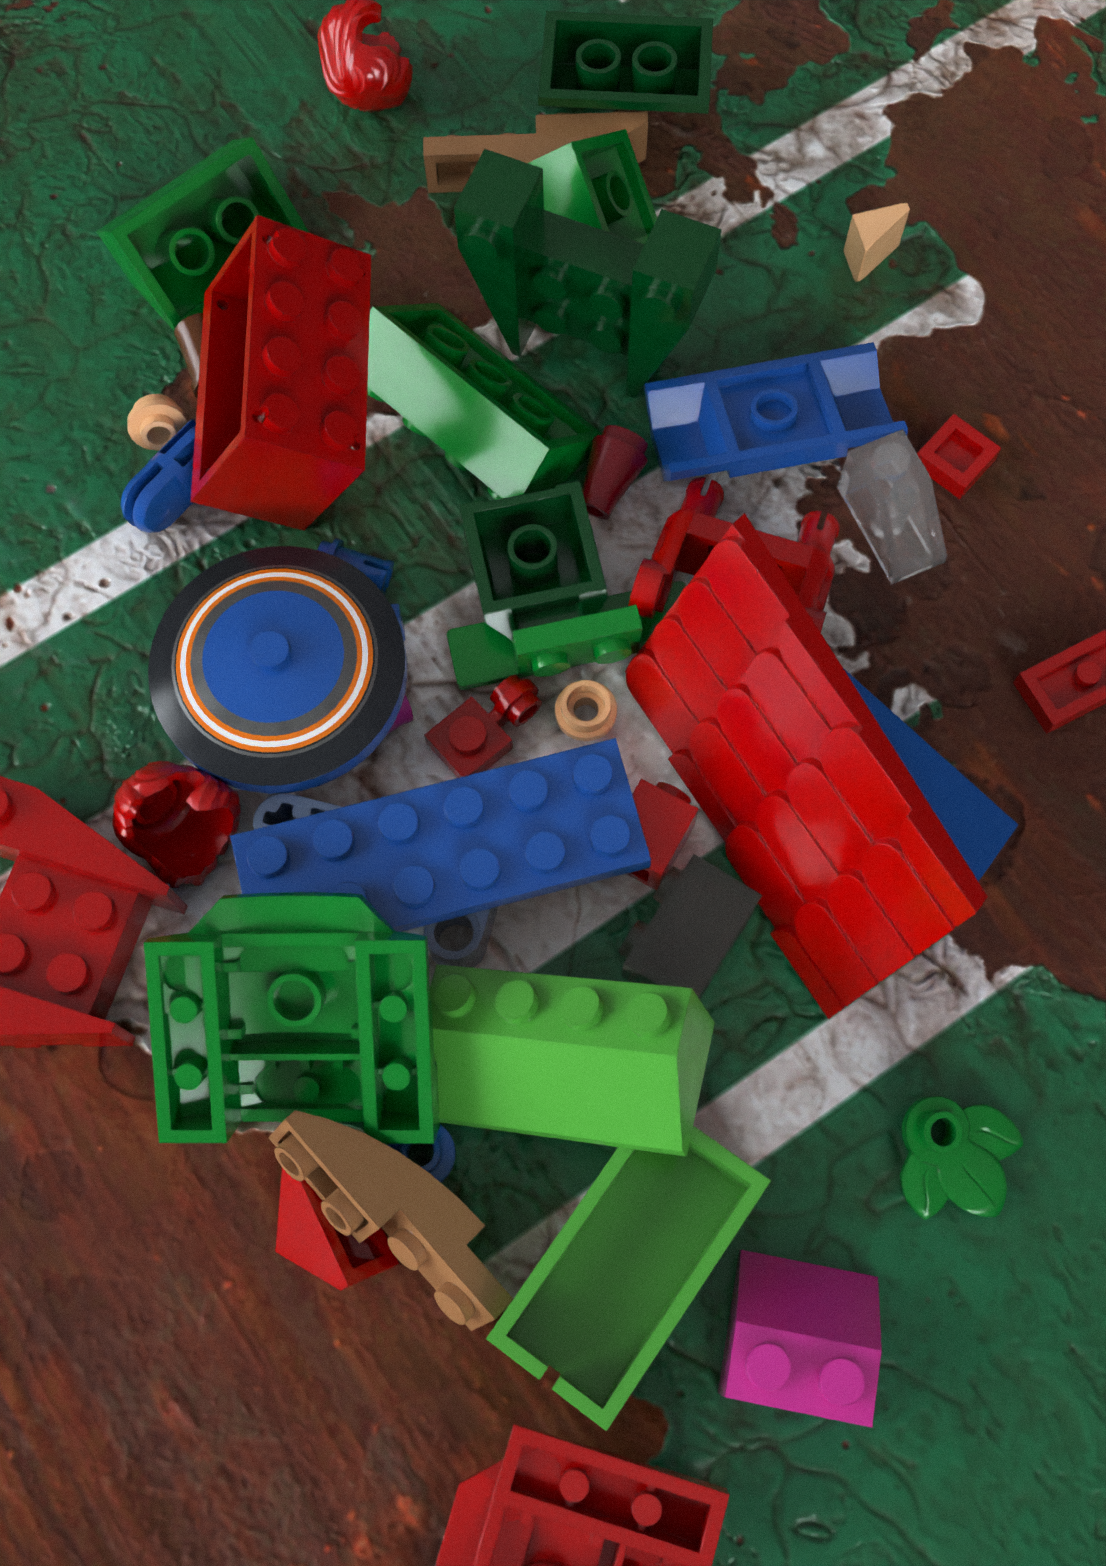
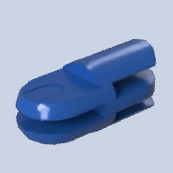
(163, 485)

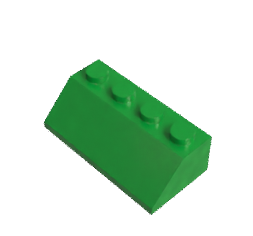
(473, 401)

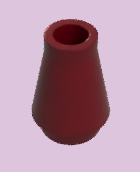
(612, 468)

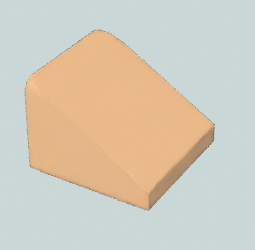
(874, 237)

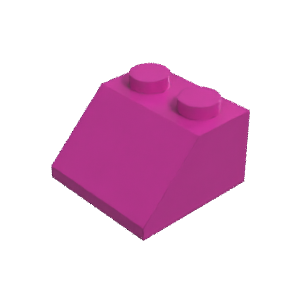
(803, 1339)

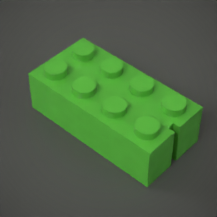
(627, 1270)

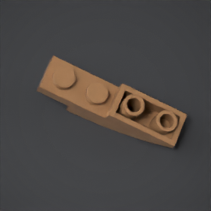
(453, 157)
(378, 1187)

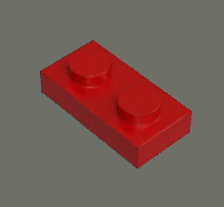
(1066, 683)

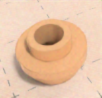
(155, 421)
(585, 693)

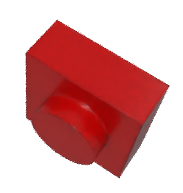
(958, 456)

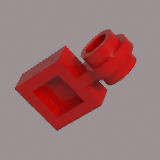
(472, 738)

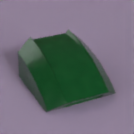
(534, 558)

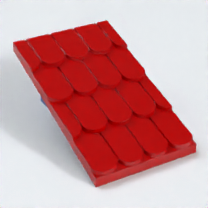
(810, 779)

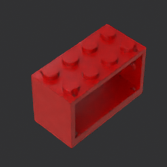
(282, 376)

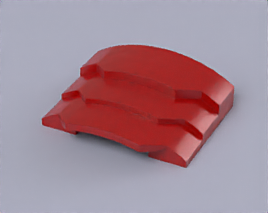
(580, 1508)

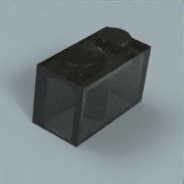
(691, 930)

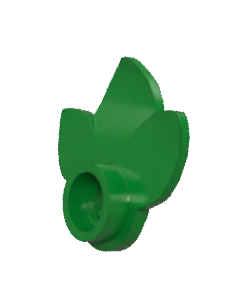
(963, 1163)

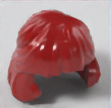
(359, 66)
(176, 820)

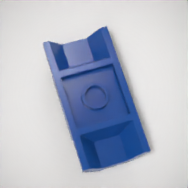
(768, 414)

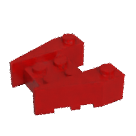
(66, 923)

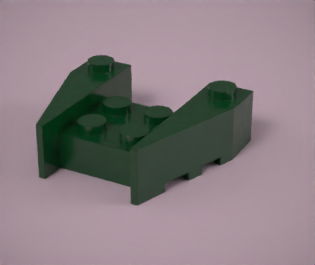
(577, 276)

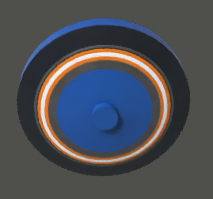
(278, 669)

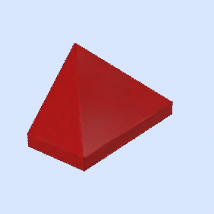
(317, 1247)

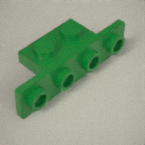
(614, 633)

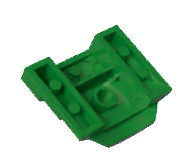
(290, 1011)

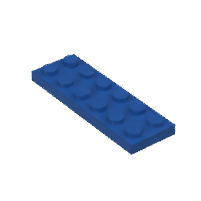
(460, 840)

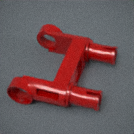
(695, 531)

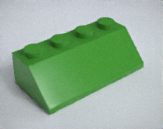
(569, 1057)

